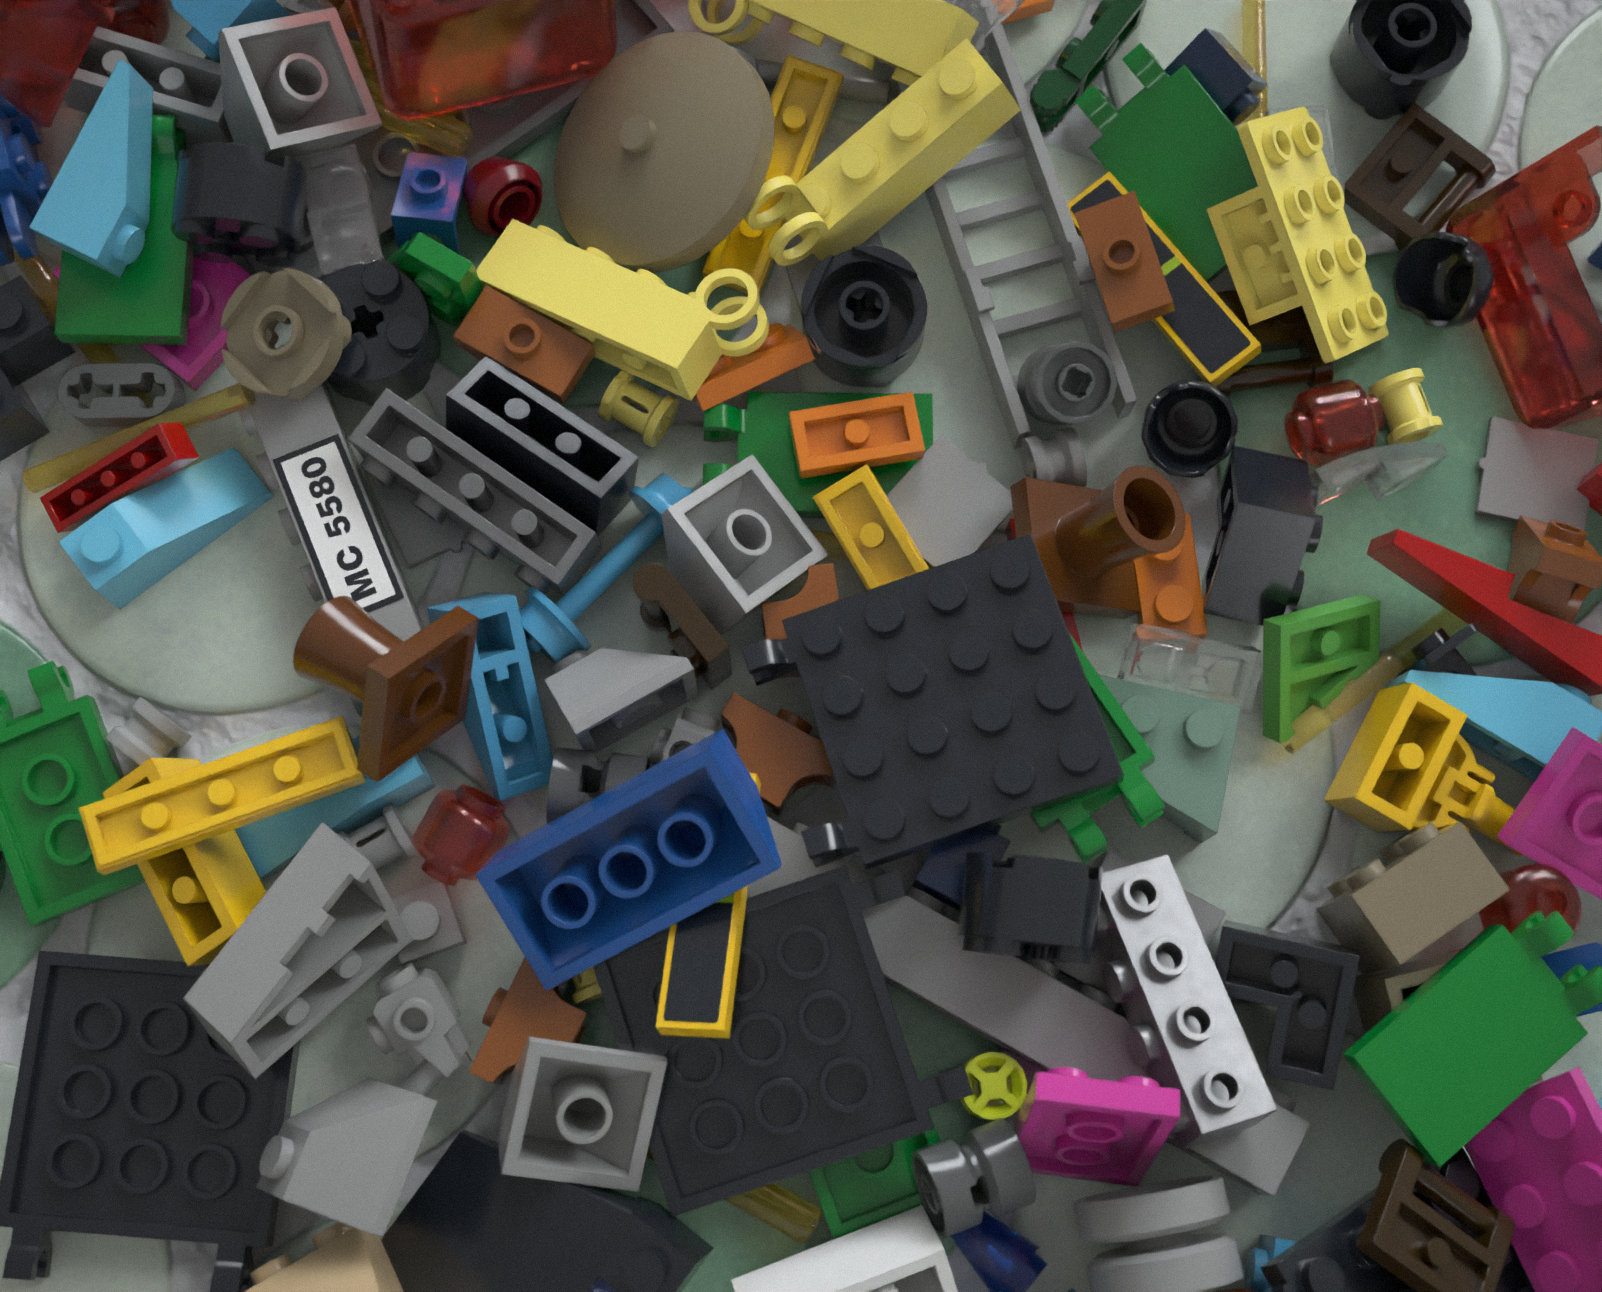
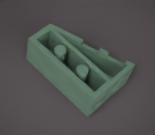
(1190, 747)

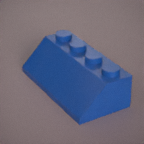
(633, 860)

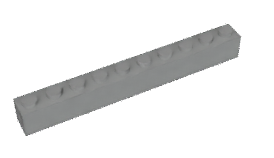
(1026, 1008)

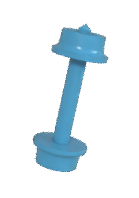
(551, 625)

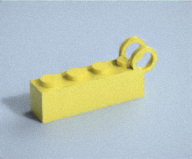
(895, 32)
(887, 160)
(624, 313)

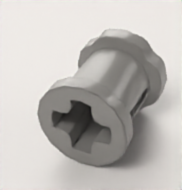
(383, 838)

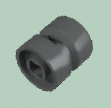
(1067, 383)
(580, 772)
(973, 1177)

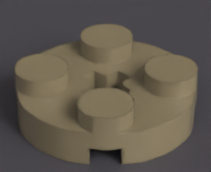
(315, 340)

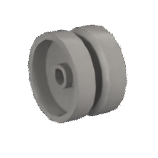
(1158, 1237)

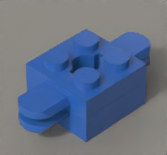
(22, 182)

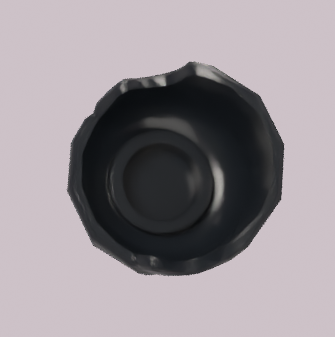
(1443, 279)
(1189, 428)

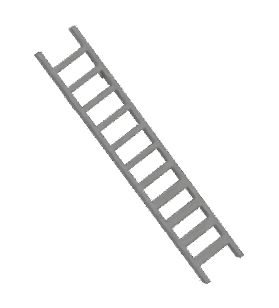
(1067, 249)

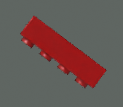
(123, 472)

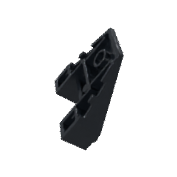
(526, 1234)

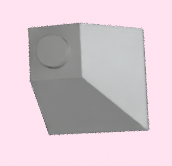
(294, 85)
(737, 544)
(618, 692)
(580, 1114)
(348, 1154)

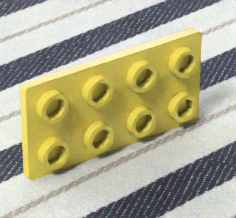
(1293, 240)

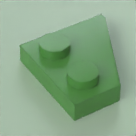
(1314, 656)

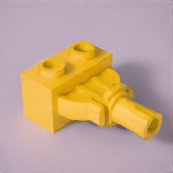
(1416, 769)

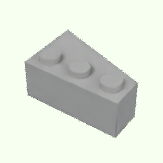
(298, 953)

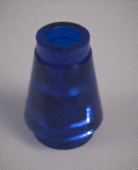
(1000, 1255)

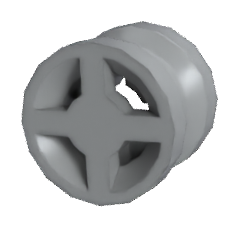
(1055, 458)
(147, 733)

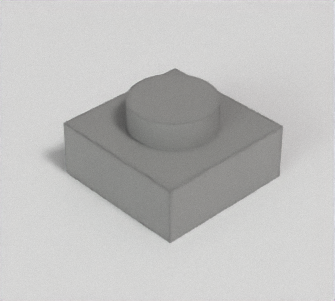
(430, 922)

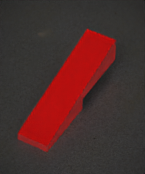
(1480, 597)

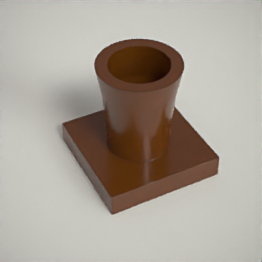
(1095, 535)
(406, 687)

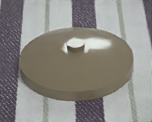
(664, 151)

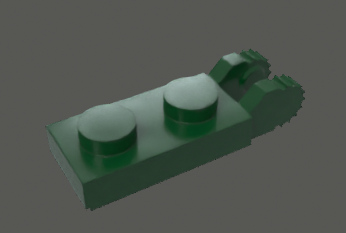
(1084, 61)

